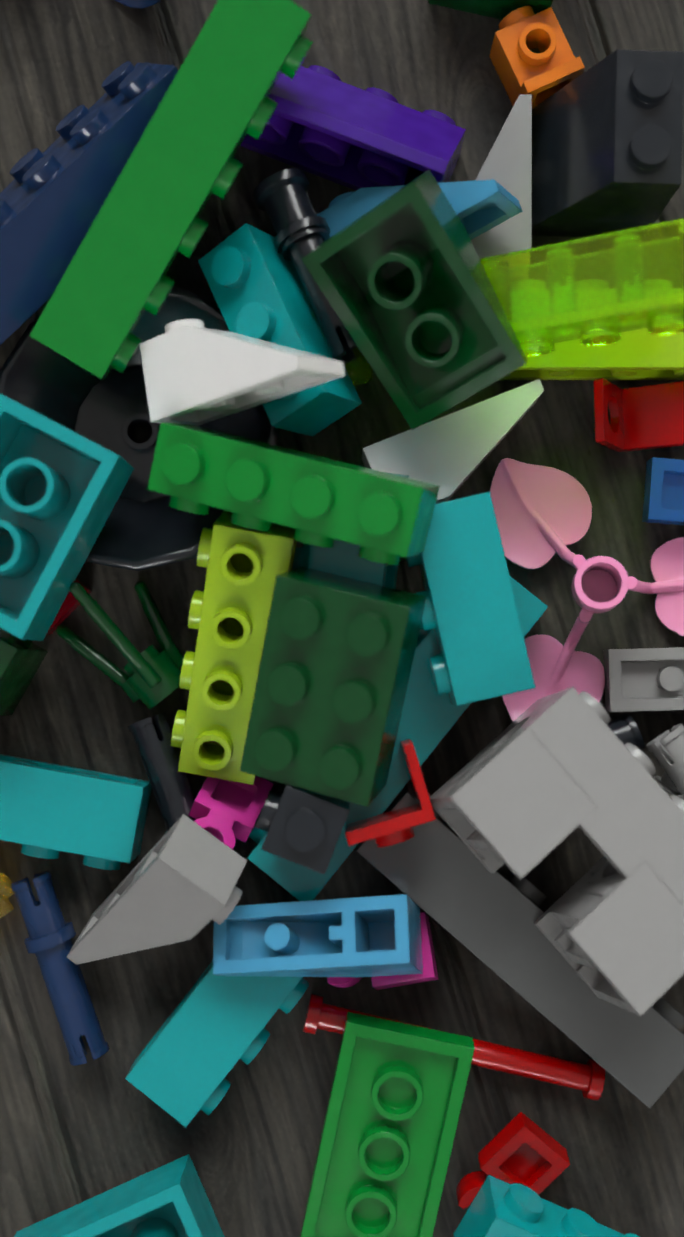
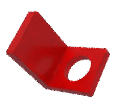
(639, 416)
(398, 824)

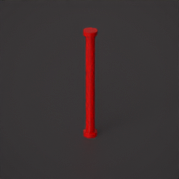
(502, 1058)

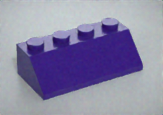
(355, 133)

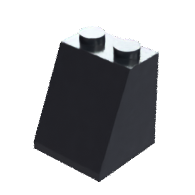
(609, 146)

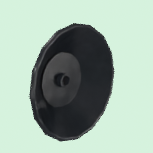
(142, 525)

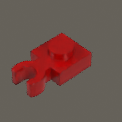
(516, 1155)

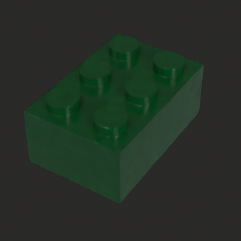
(332, 684)

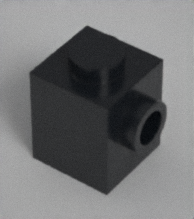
(303, 826)

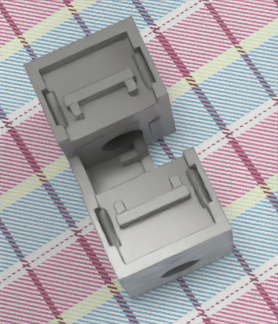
(568, 771)

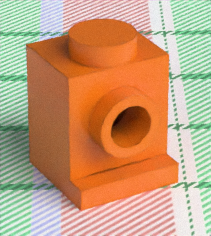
(532, 72)

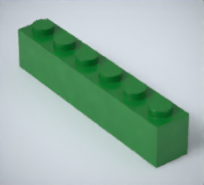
(170, 179)

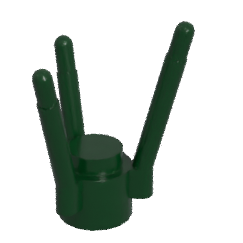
(150, 673)

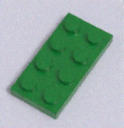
(387, 1130)

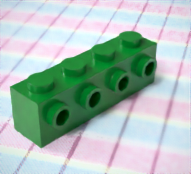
(293, 489)

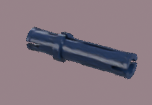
(64, 980)

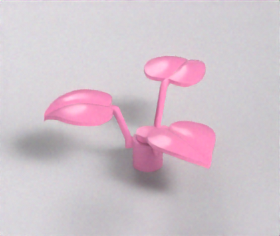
(538, 516)

